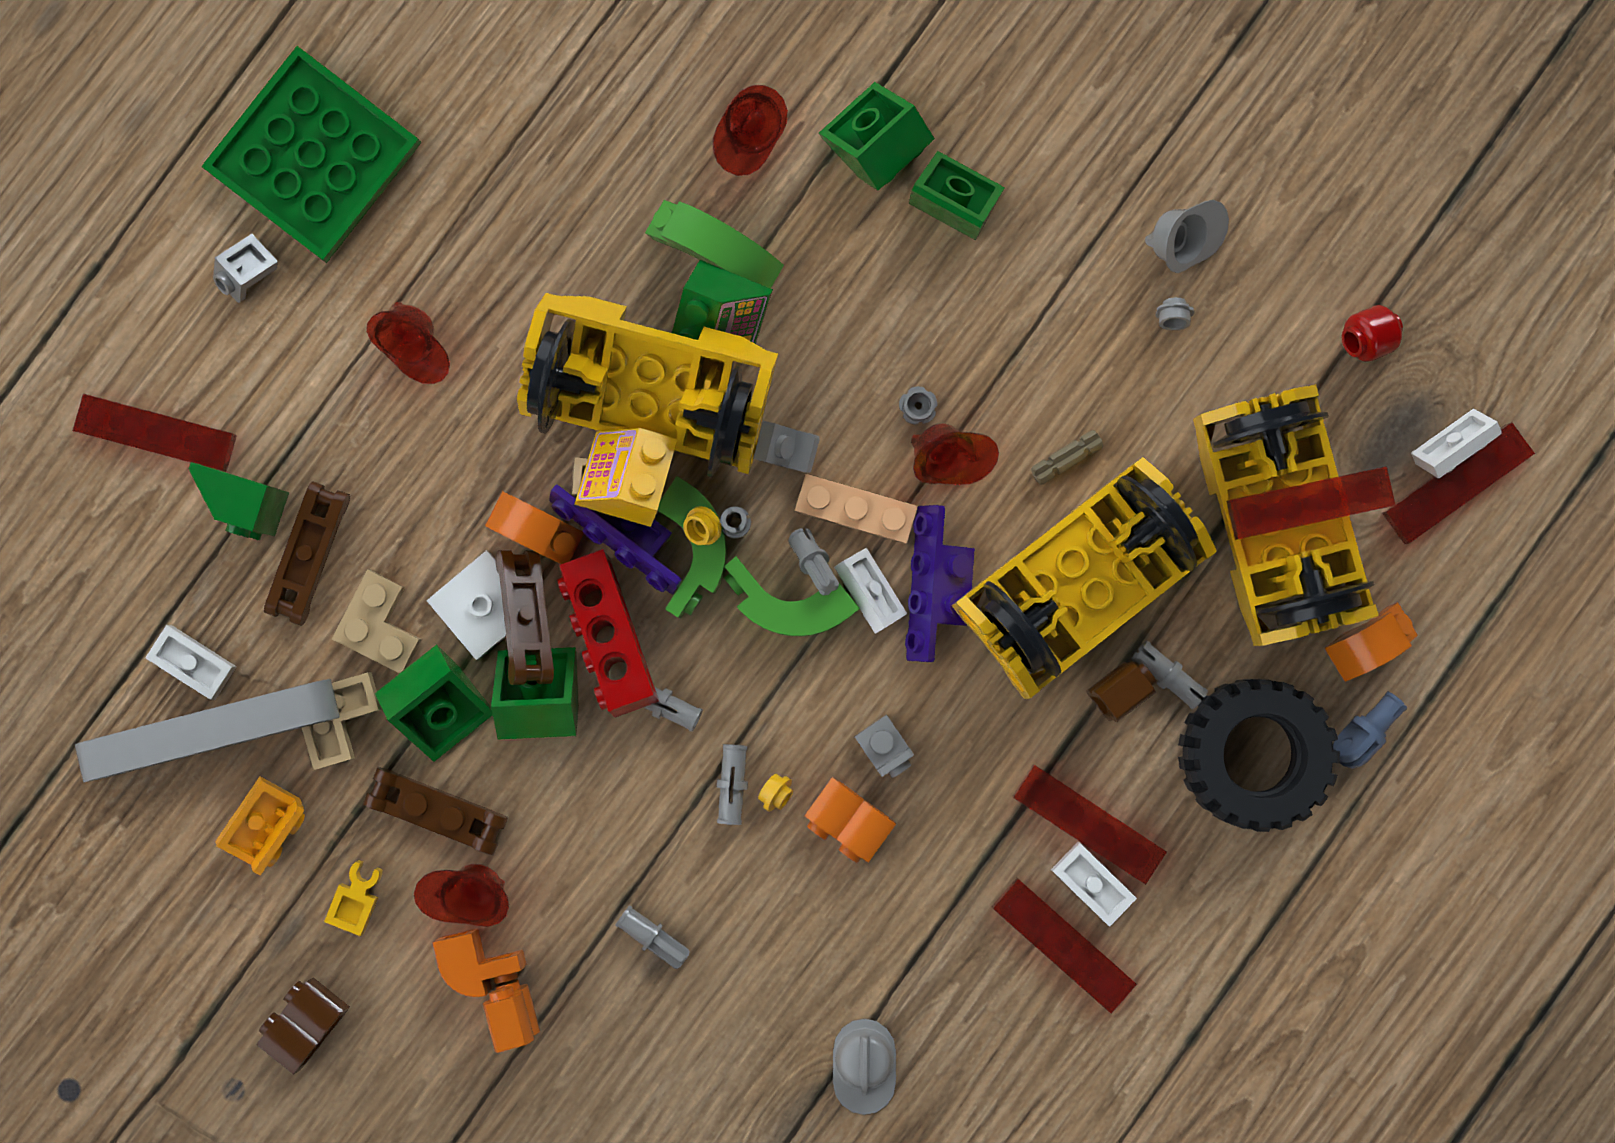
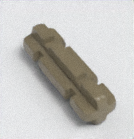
(1067, 457)

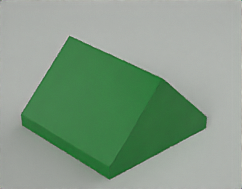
(955, 195)

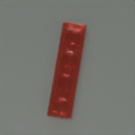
(154, 432)
(1443, 496)
(1311, 503)
(1089, 824)
(1064, 945)

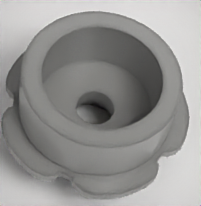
(1174, 314)
(908, 402)

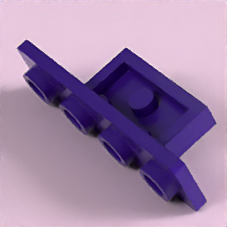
(631, 541)
(938, 580)

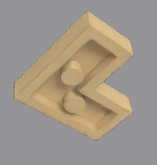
(367, 626)
(329, 741)

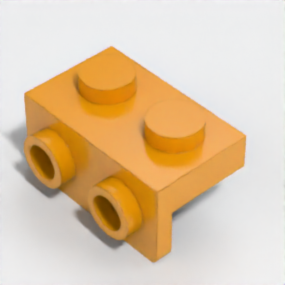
(262, 825)

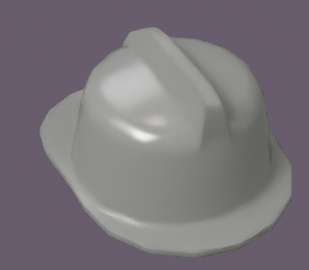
(1189, 234)
(864, 1066)

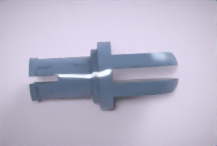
(1366, 733)

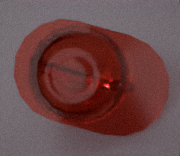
(749, 129)
(408, 341)
(952, 456)
(463, 896)

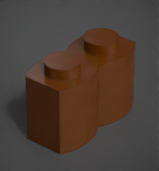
(1122, 690)
(302, 1024)

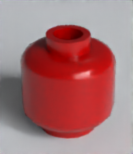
(1372, 333)

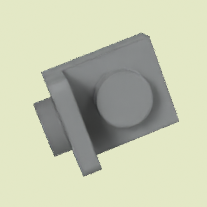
(242, 267)
(786, 447)
(885, 747)

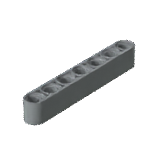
(207, 730)

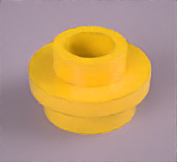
(702, 526)
(776, 792)

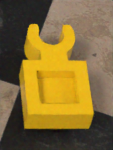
(353, 904)

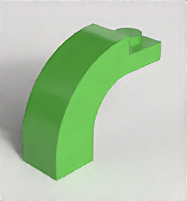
(713, 242)
(707, 561)
(788, 618)

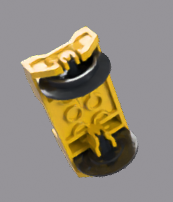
(636, 376)
(1290, 559)
(1086, 576)

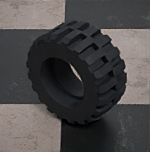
(1309, 764)

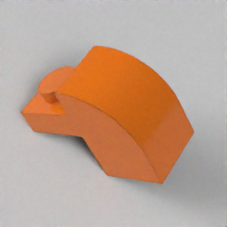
(534, 528)
(1372, 643)
(466, 968)

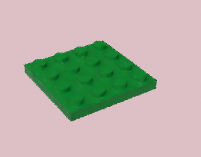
(311, 154)

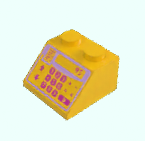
(626, 474)

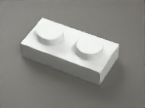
(1456, 443)
(870, 590)
(190, 662)
(1093, 884)

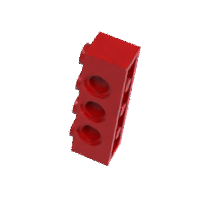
(636, 687)

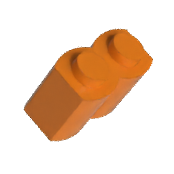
(849, 820)
(511, 1016)

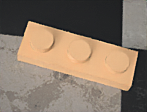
(856, 508)

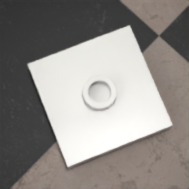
(473, 606)

